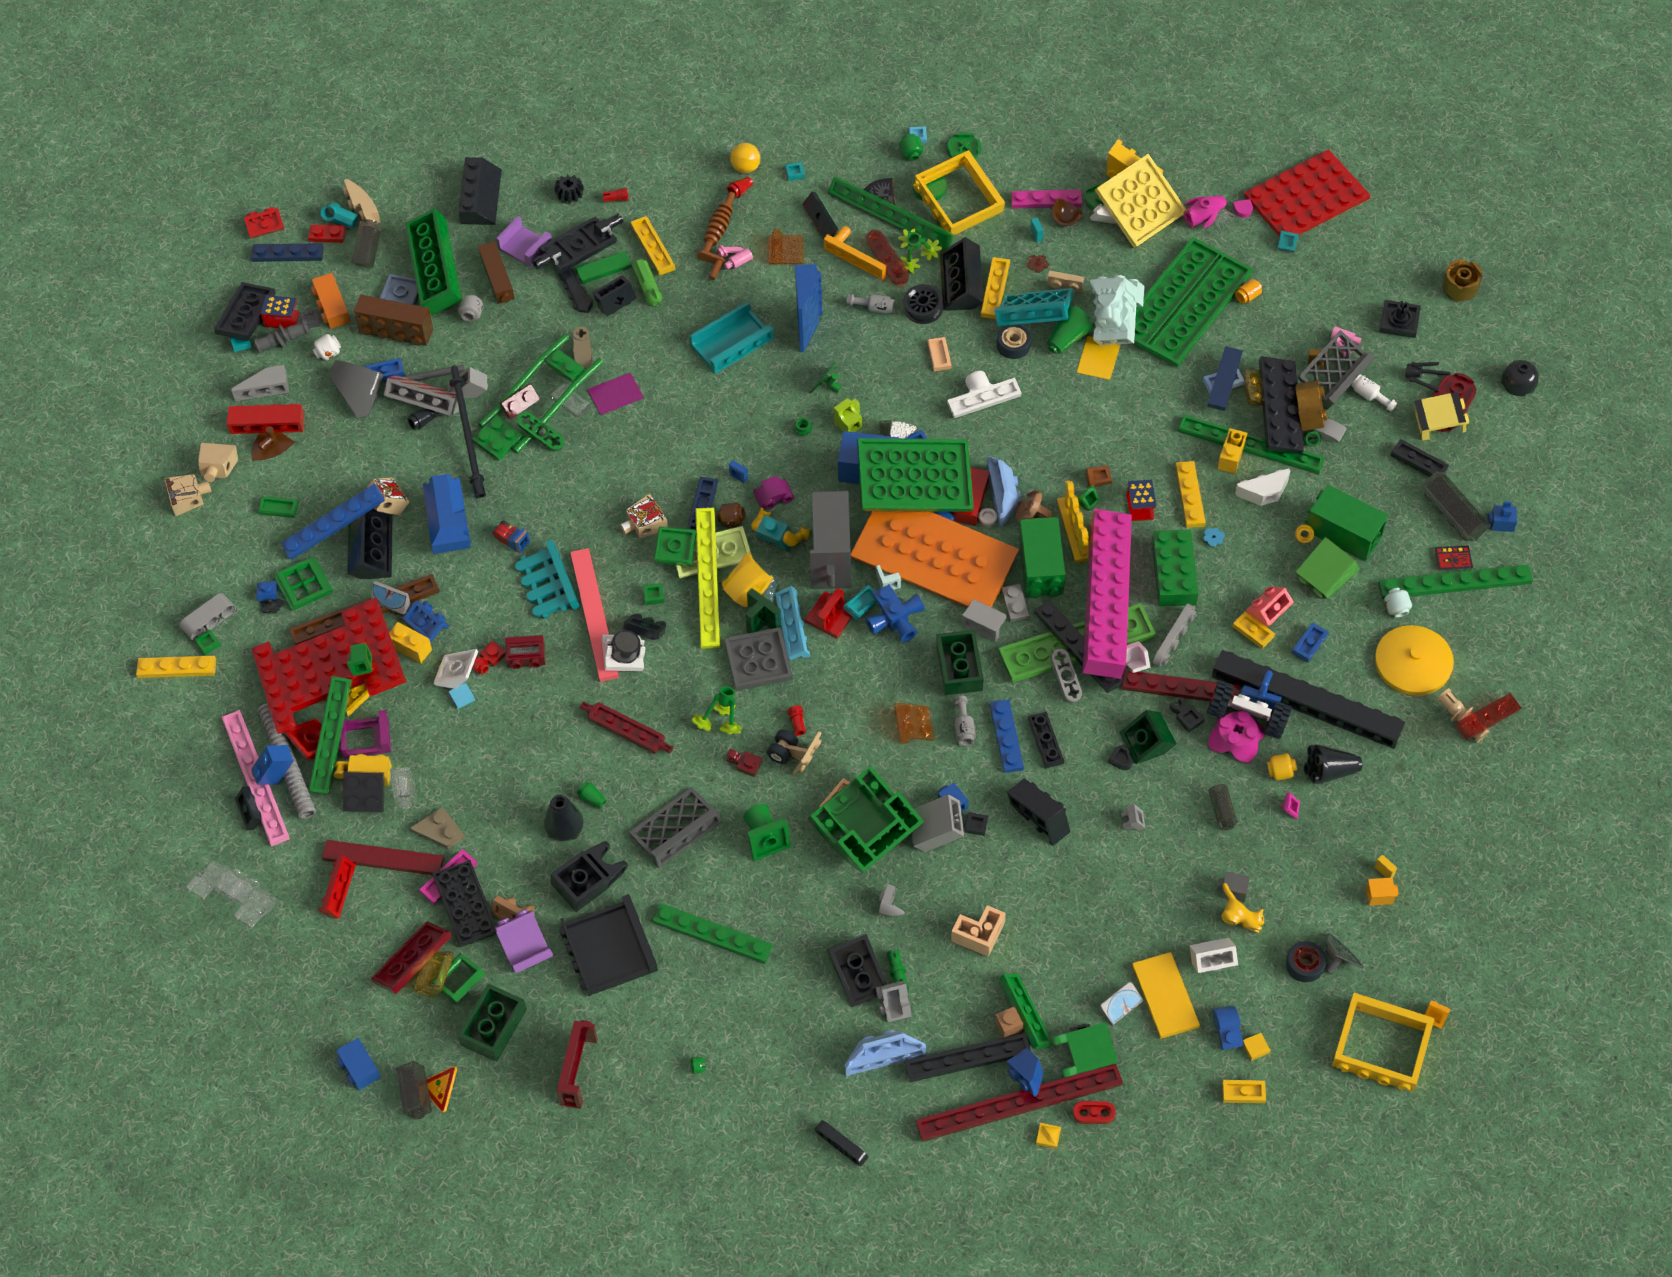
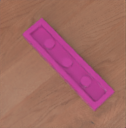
(1044, 198)

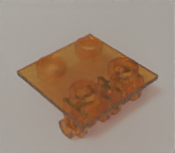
(785, 248)
(914, 722)

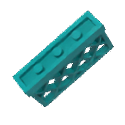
(1030, 312)

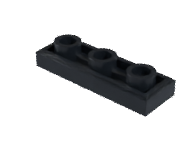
(819, 215)
(1048, 749)

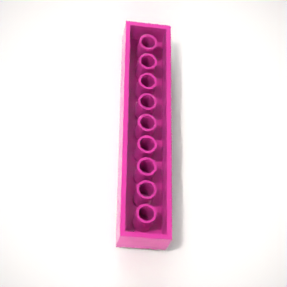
(1107, 594)

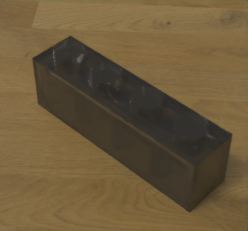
(1455, 506)

